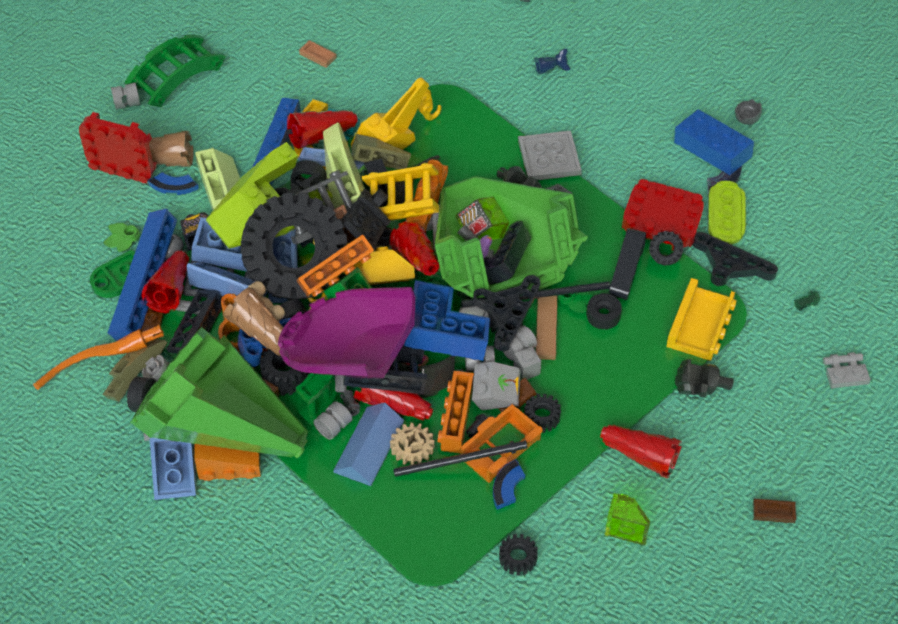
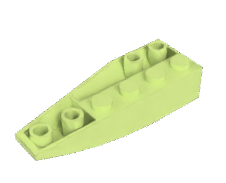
(340, 158)
(217, 173)

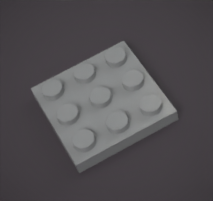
(549, 155)

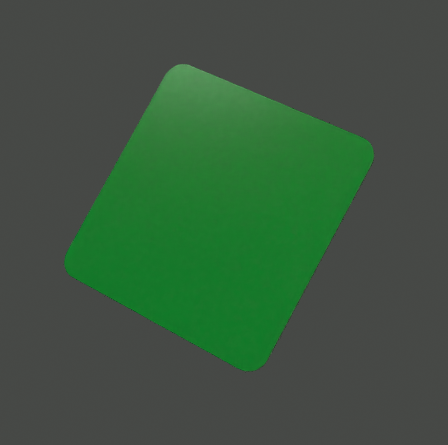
(445, 517)

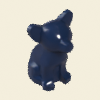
(544, 64)

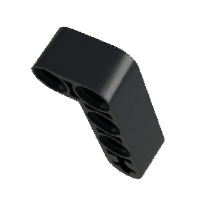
(508, 254)
(627, 263)

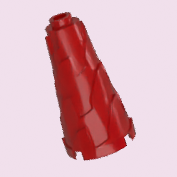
(309, 125)
(414, 246)
(166, 286)
(401, 402)
(650, 450)

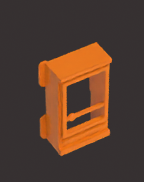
(487, 467)

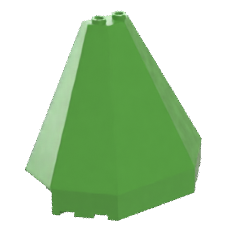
(546, 215)
(218, 401)

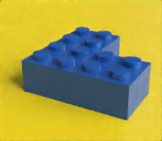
(445, 330)

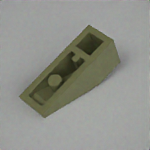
(370, 148)

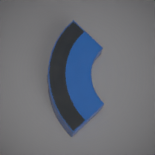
(168, 184)
(505, 484)

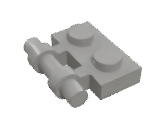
(846, 375)

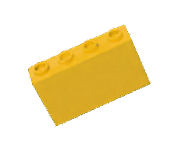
(701, 321)

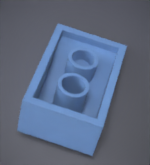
(173, 468)

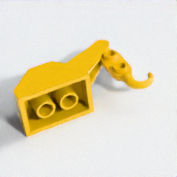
(393, 125)
(383, 268)

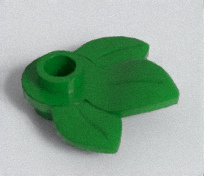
(578, 301)

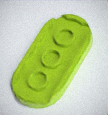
(727, 212)

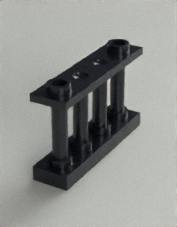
(394, 379)

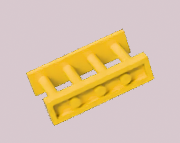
(408, 208)

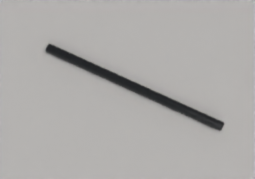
(553, 292)

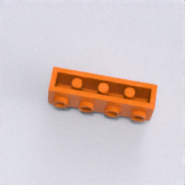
(340, 262)
(457, 411)

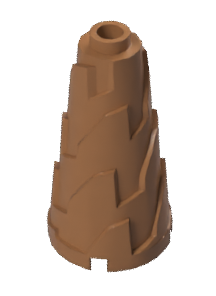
(172, 149)
(255, 319)

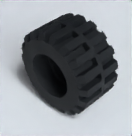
(284, 380)

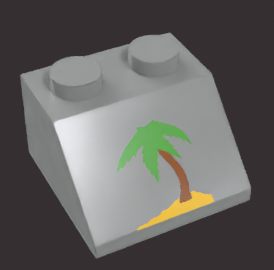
(495, 385)

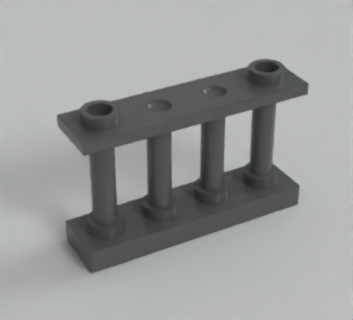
(301, 233)

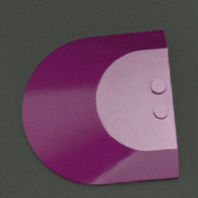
(350, 333)

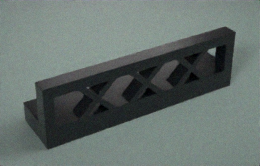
(206, 318)

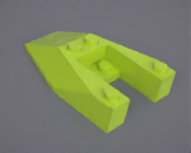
(249, 192)

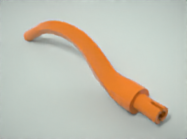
(130, 343)

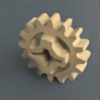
(414, 447)

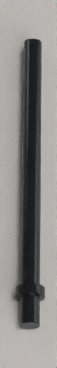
(512, 447)

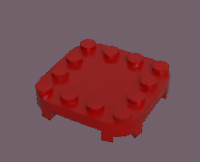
(117, 148)
(663, 208)

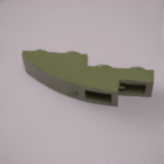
(129, 367)

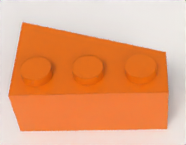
(226, 463)

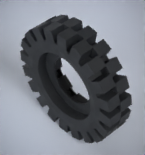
(268, 221)

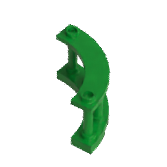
(189, 45)
(318, 393)

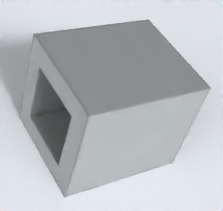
(528, 363)

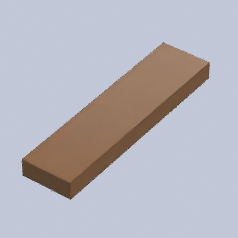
(546, 327)

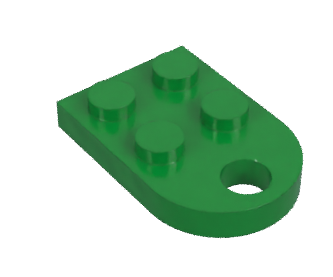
(112, 274)

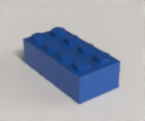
(714, 142)

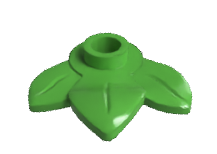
(122, 236)

